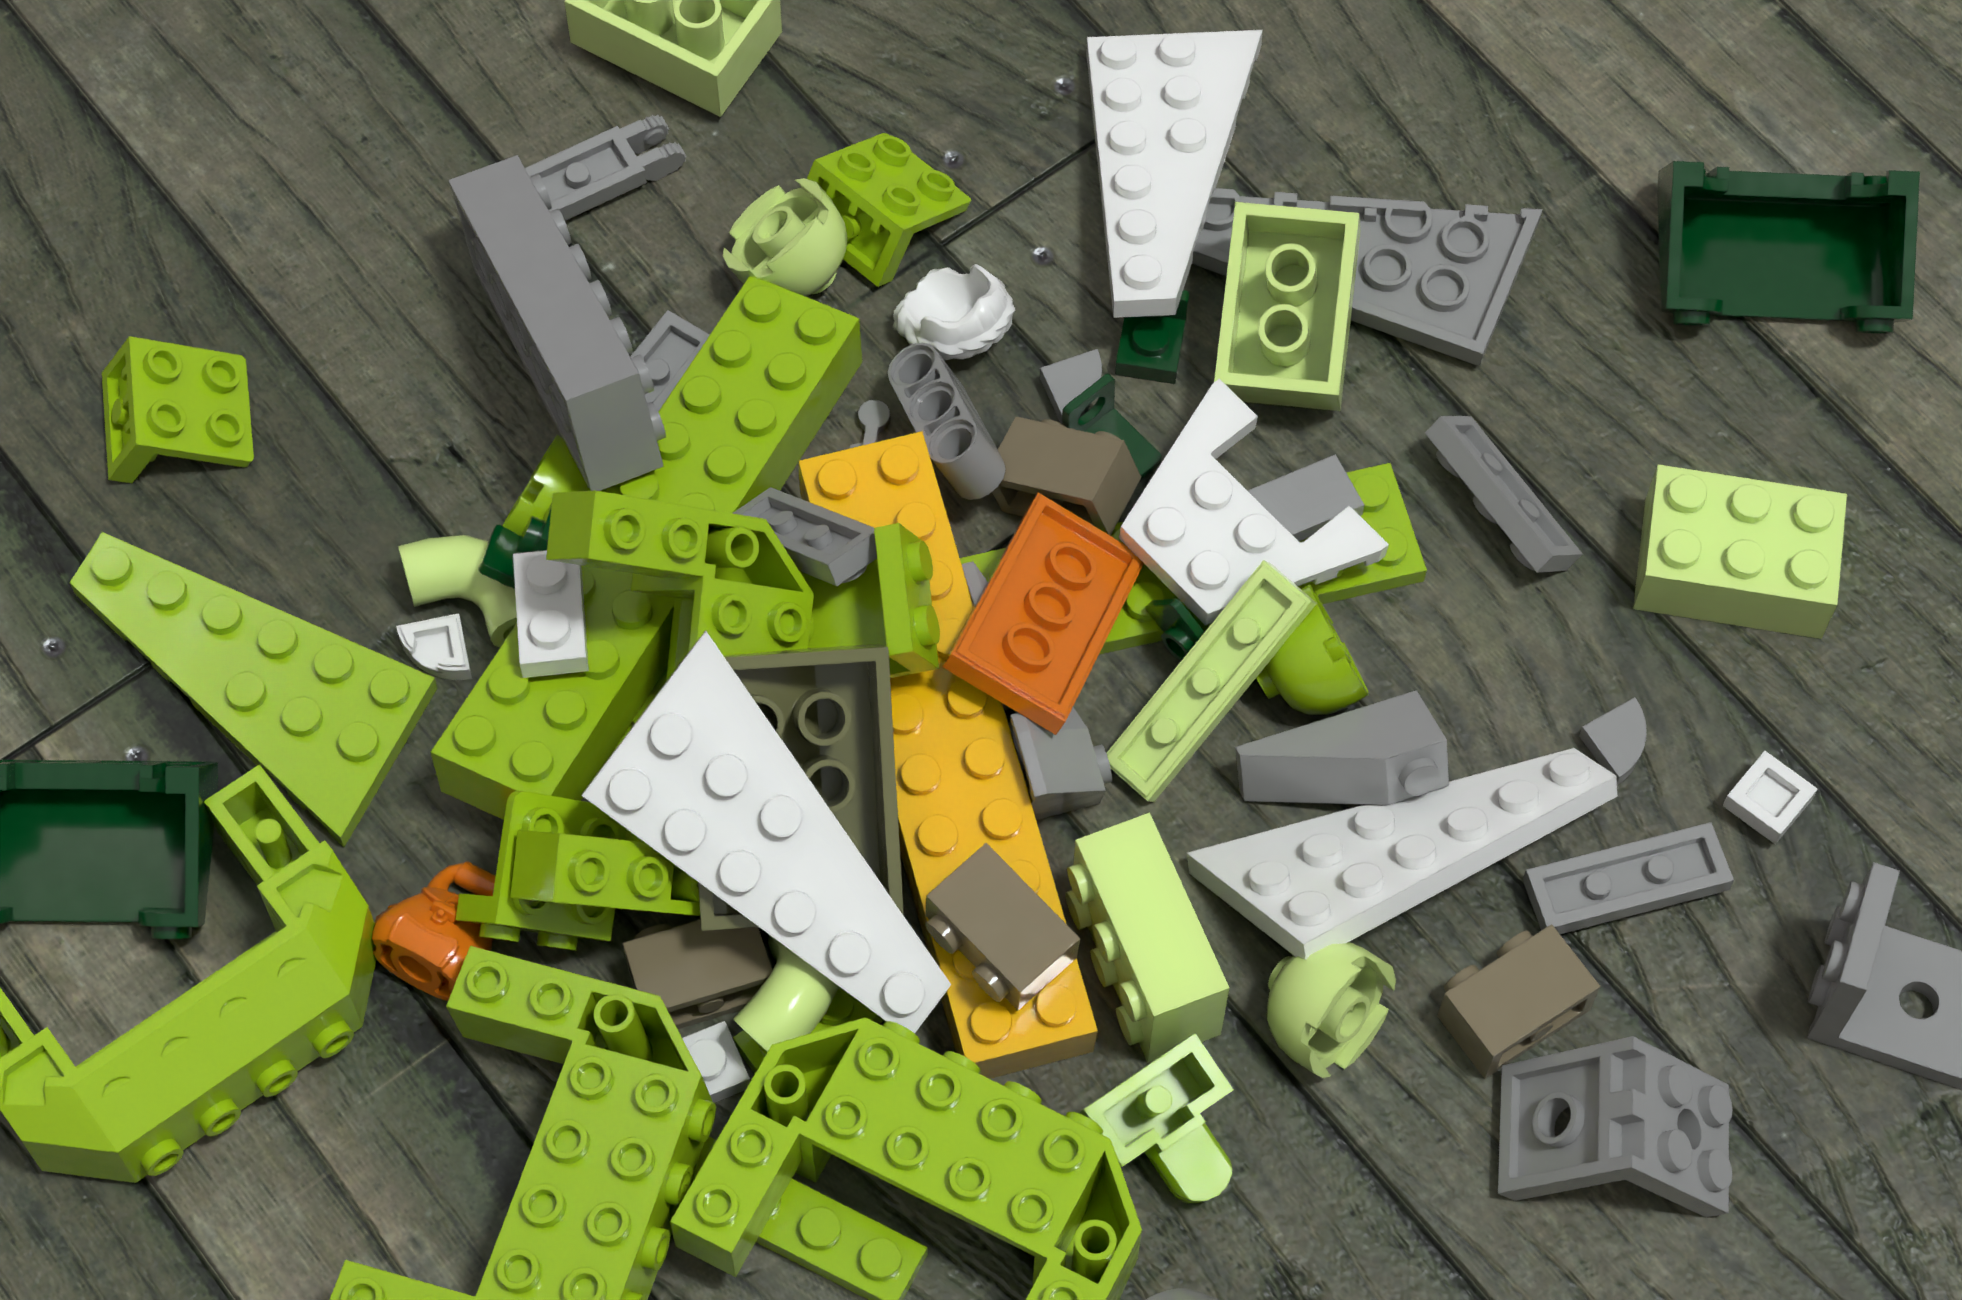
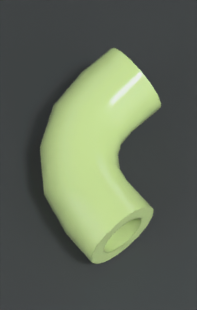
(449, 569)
(788, 1001)

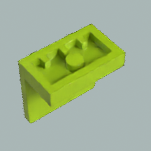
(884, 200)
(174, 405)

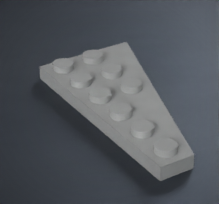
(1418, 268)

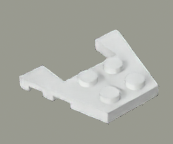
(1211, 534)

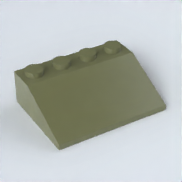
(839, 727)

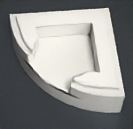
(437, 646)

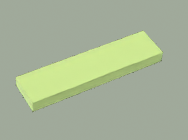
(1209, 681)

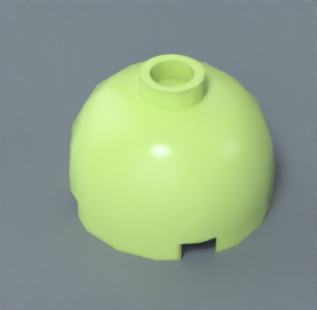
(789, 239)
(1328, 1005)

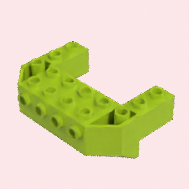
(725, 580)
(223, 1039)
(931, 1131)
(608, 1150)

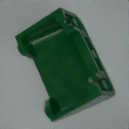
(1787, 245)
(107, 842)

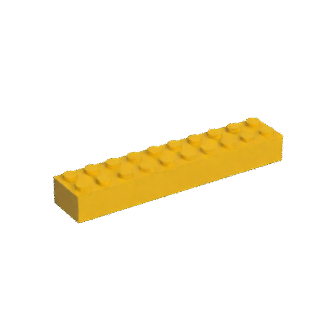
(955, 766)

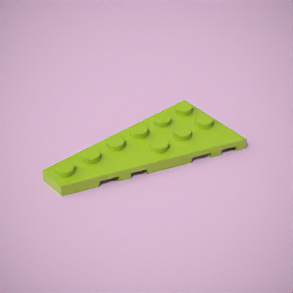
(279, 688)

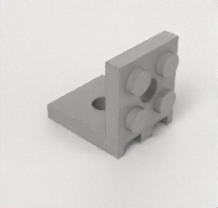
(1869, 971)
(1631, 1120)

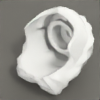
(955, 312)

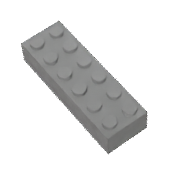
(560, 323)

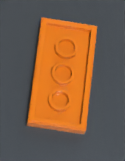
(1045, 614)

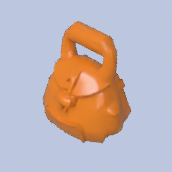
(423, 939)

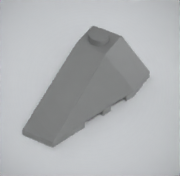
(1058, 769)

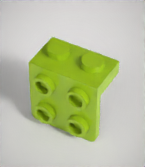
(883, 605)
(556, 923)

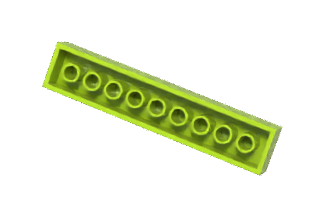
(730, 435)

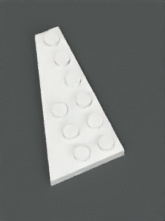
(1161, 142)
(738, 814)
(1372, 862)

